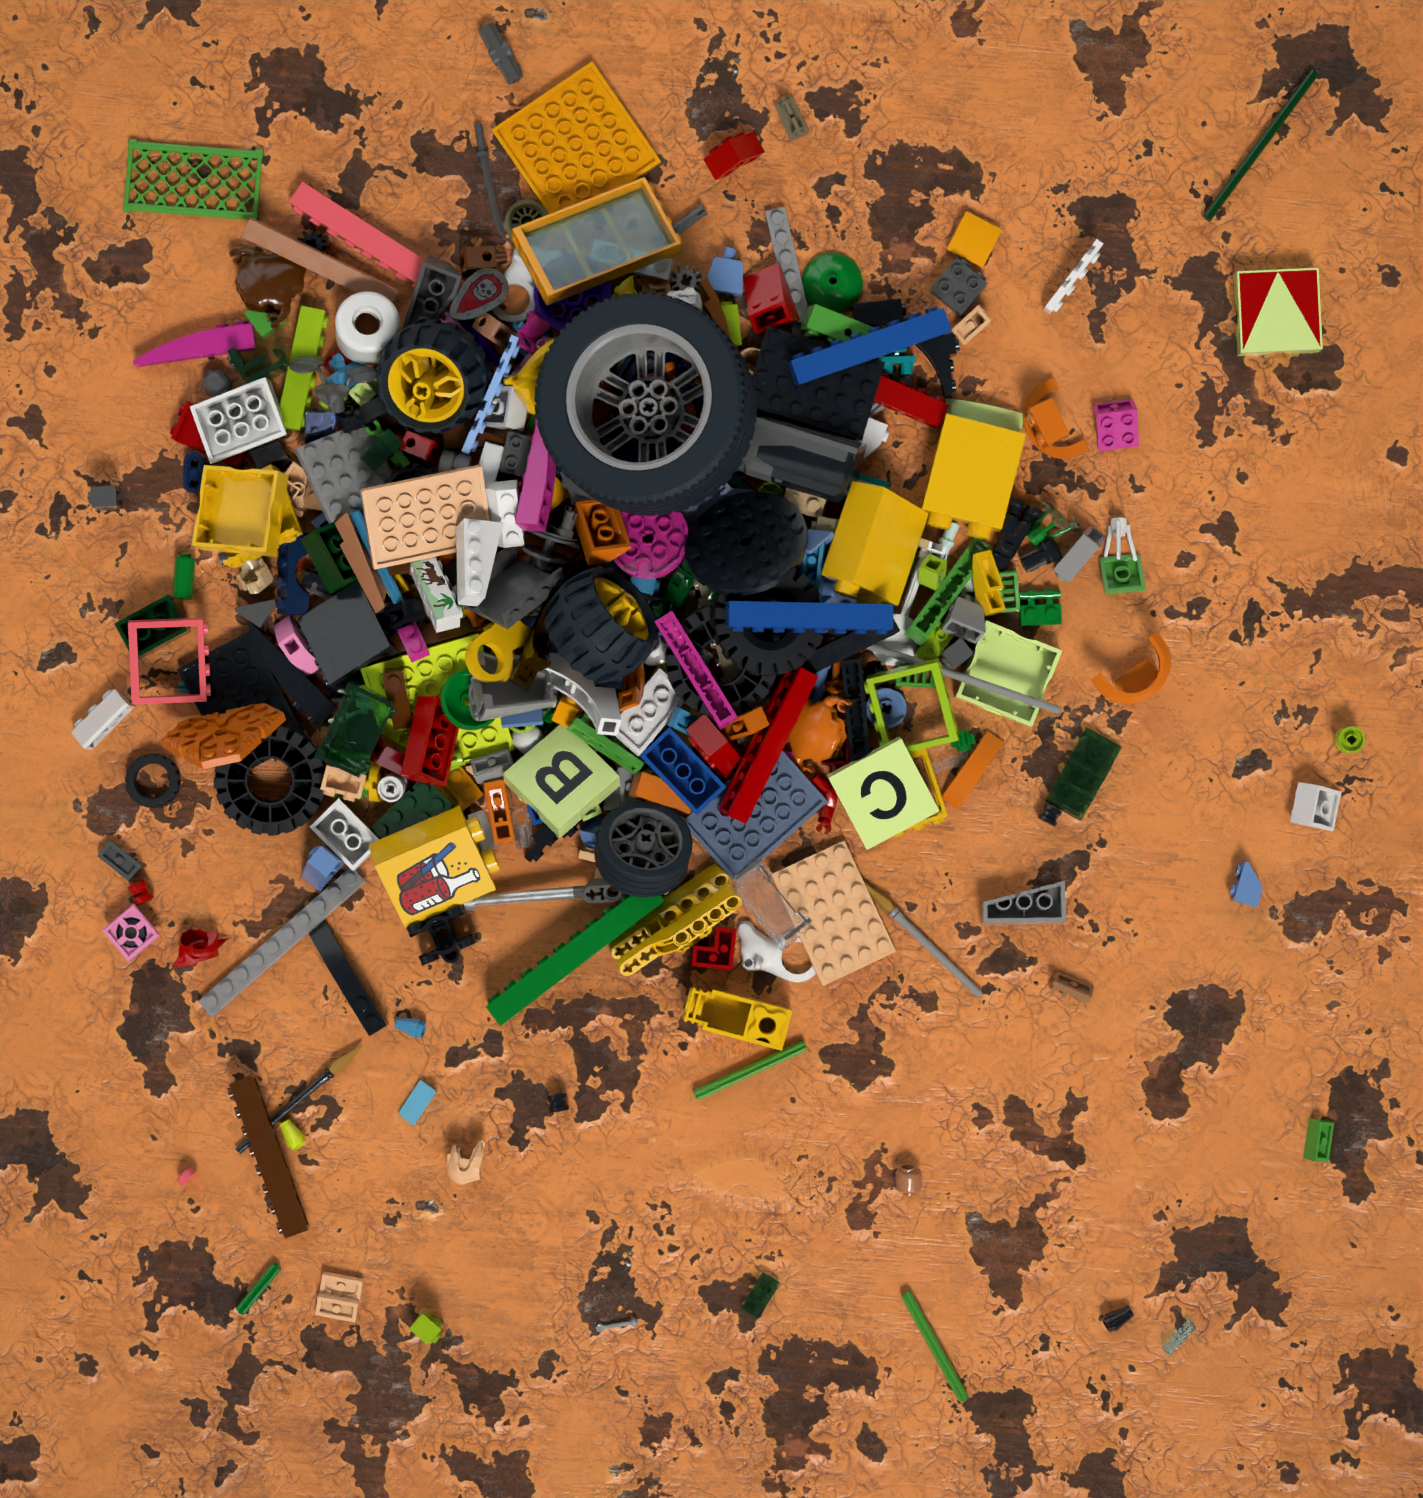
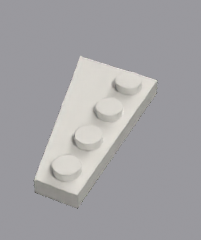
(1078, 272)

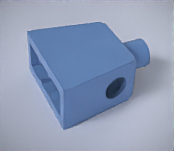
(727, 274)

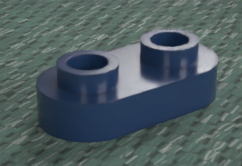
(193, 473)

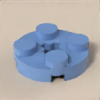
(897, 711)

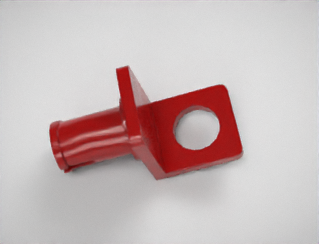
(838, 763)

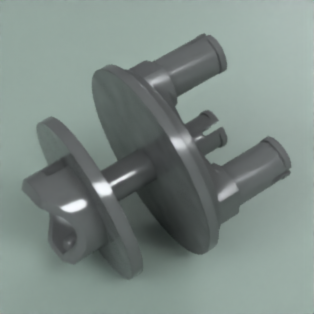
(558, 532)

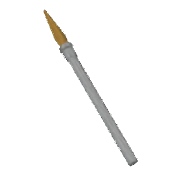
(886, 905)

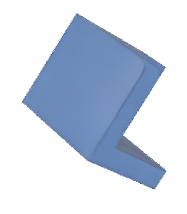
(590, 831)

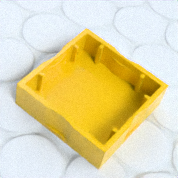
(240, 510)

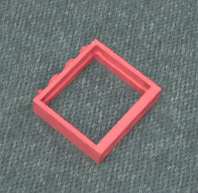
(203, 650)

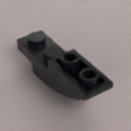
(545, 837)

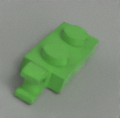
(398, 457)

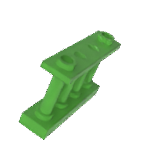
(611, 749)

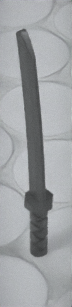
(483, 155)

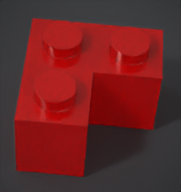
(733, 153)
(719, 956)

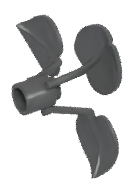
(333, 394)

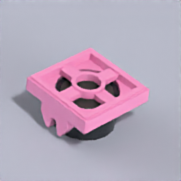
(132, 932)

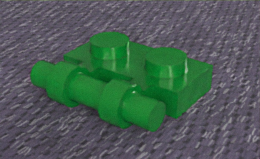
(1040, 614)

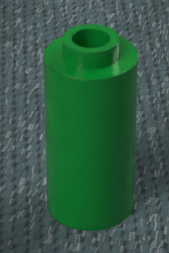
(184, 577)

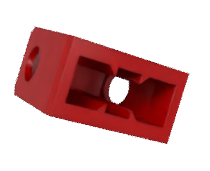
(420, 447)

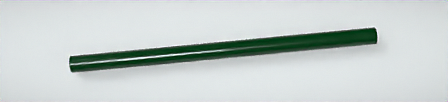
(1260, 145)

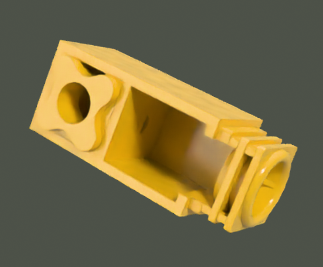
(738, 1017)

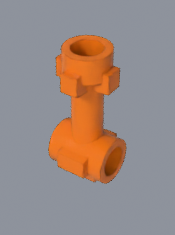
(835, 684)

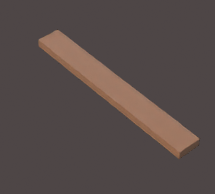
(315, 260)

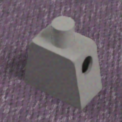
(965, 619)

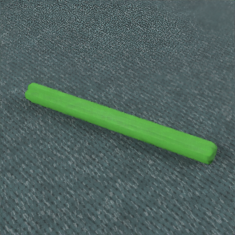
(749, 1070)
(935, 1346)

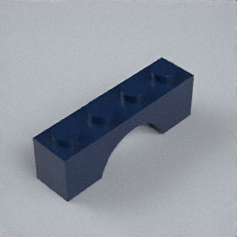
(291, 597)

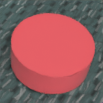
(186, 1176)

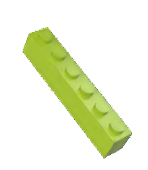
(298, 386)

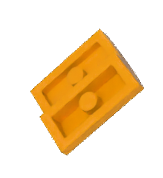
(974, 239)

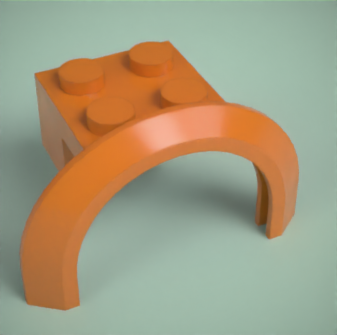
(1046, 425)
(1141, 680)

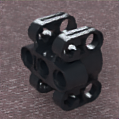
(442, 946)

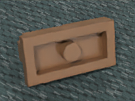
(1074, 987)

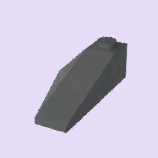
(433, 291)

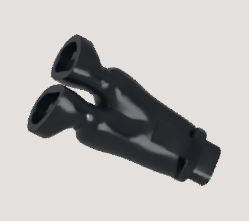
(1013, 531)

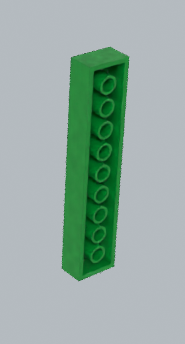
(570, 956)

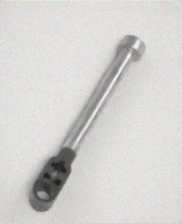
(599, 885)

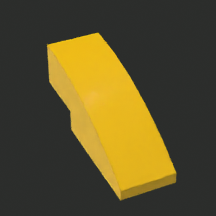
(987, 583)

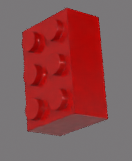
(714, 747)

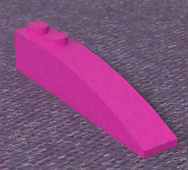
(203, 345)
(696, 670)

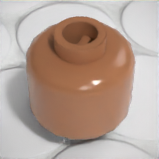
(908, 1179)

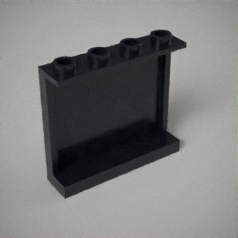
(345, 634)

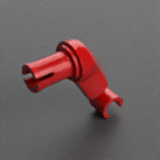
(827, 811)

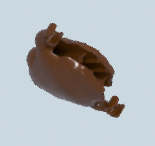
(268, 282)

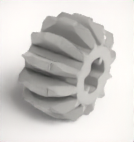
(694, 282)

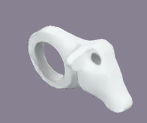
(517, 275)
(762, 954)

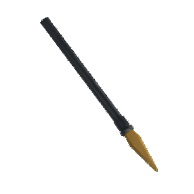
(336, 1066)

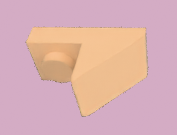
(972, 325)

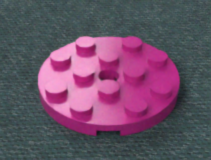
(661, 555)

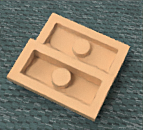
(339, 1296)

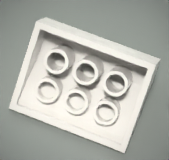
(239, 420)

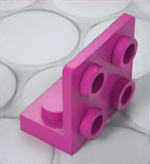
(1116, 424)

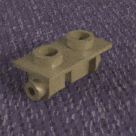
(791, 118)

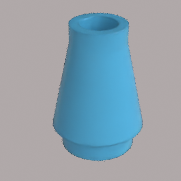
(412, 1027)

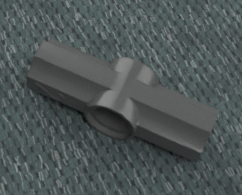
(500, 53)

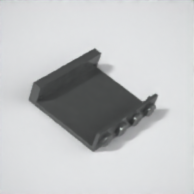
(514, 589)

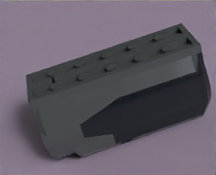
(803, 458)

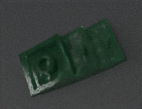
(1083, 774)

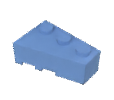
(321, 867)

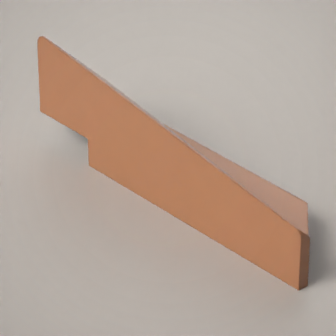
(361, 563)

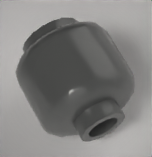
(216, 383)

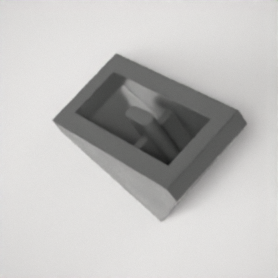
(258, 612)

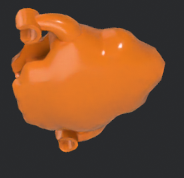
(818, 732)

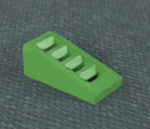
(1015, 589)
(898, 681)

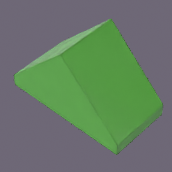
(261, 324)

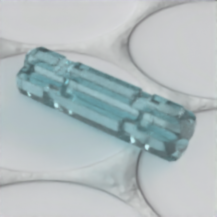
(1179, 1337)

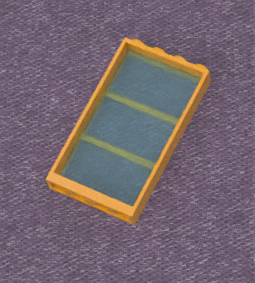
(596, 240)

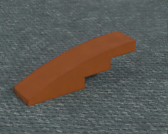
(713, 306)

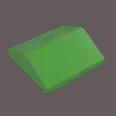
(1122, 574)

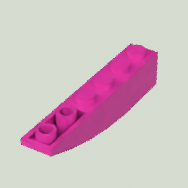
(537, 487)

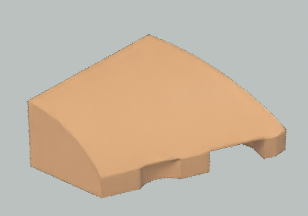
(297, 487)

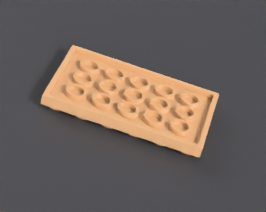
(421, 514)
(845, 922)

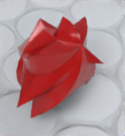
(197, 947)

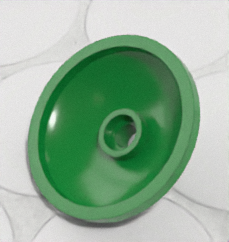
(836, 296)
(452, 702)

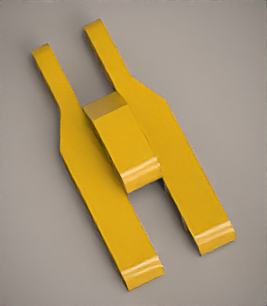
(685, 924)

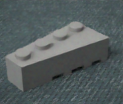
(1028, 907)

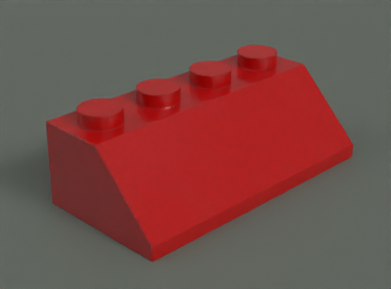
(429, 744)

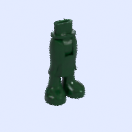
(675, 592)

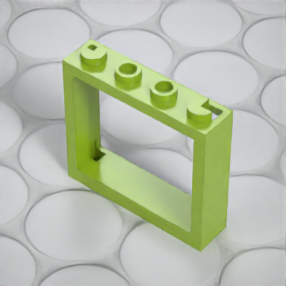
(875, 707)

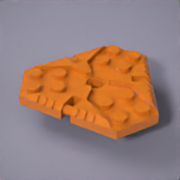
(223, 737)

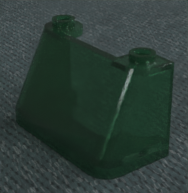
(356, 729)

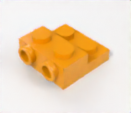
(463, 788)

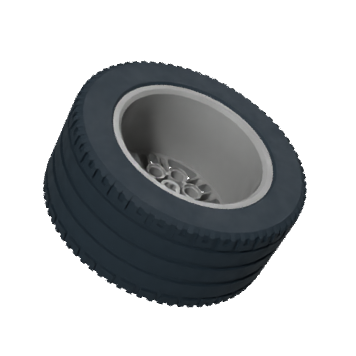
(584, 357)

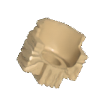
(255, 575)

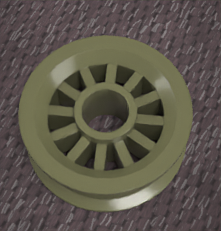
(516, 208)

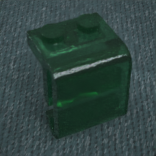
(259, 367)

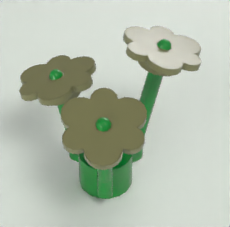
(1039, 534)

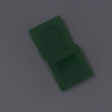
(381, 450)
(760, 1295)

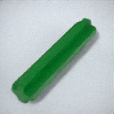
(258, 1288)

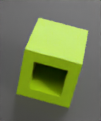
(932, 572)

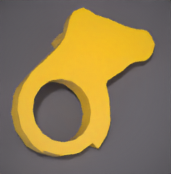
(502, 642)

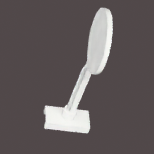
(900, 641)

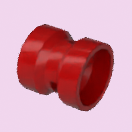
(138, 888)

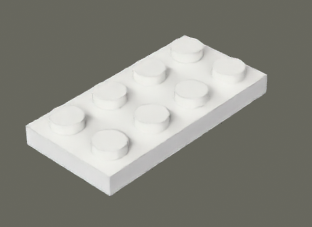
(647, 719)

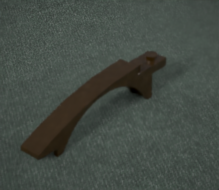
(537, 645)

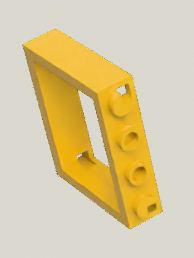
(935, 818)

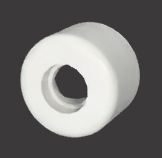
(355, 345)

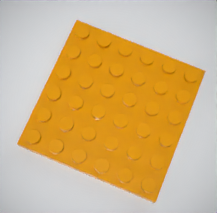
(575, 142)

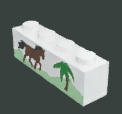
(436, 594)

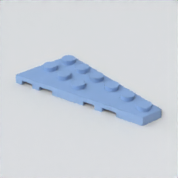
(494, 389)

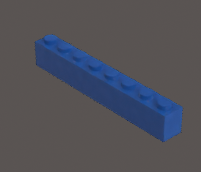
(870, 346)
(810, 616)

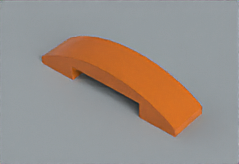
(632, 689)
(972, 769)

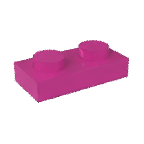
(413, 642)

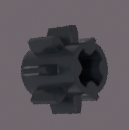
(874, 667)

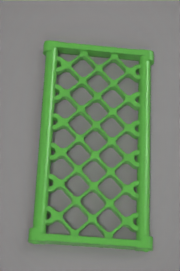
(202, 150)

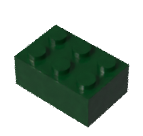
(154, 638)

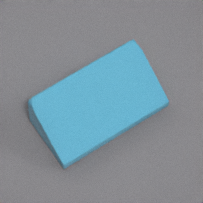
(417, 1102)

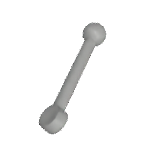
(600, 1327)

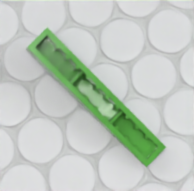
(945, 594)

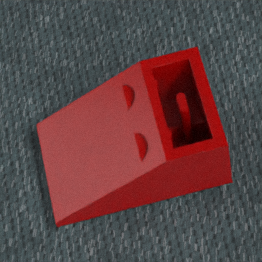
(769, 299)

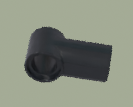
(1042, 555)

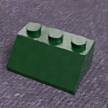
(328, 557)

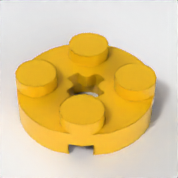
(376, 773)

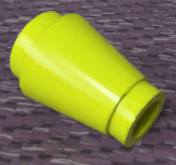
(292, 1135)

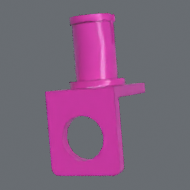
(532, 331)

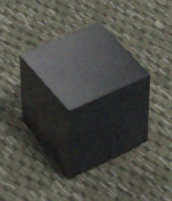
(270, 453)

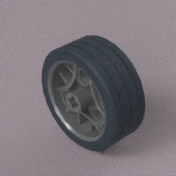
(648, 828)

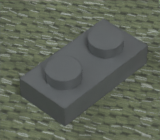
(119, 860)

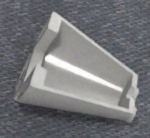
(506, 698)

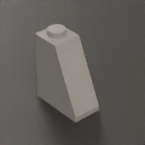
(1079, 554)

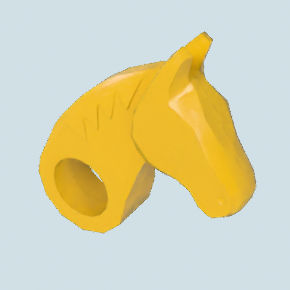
(525, 380)

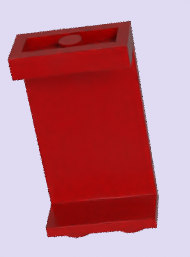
(187, 433)

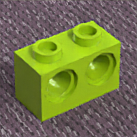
(934, 644)
(427, 1327)

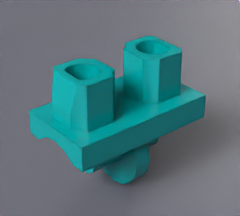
(905, 361)

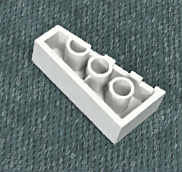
(475, 558)

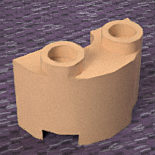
(343, 783)

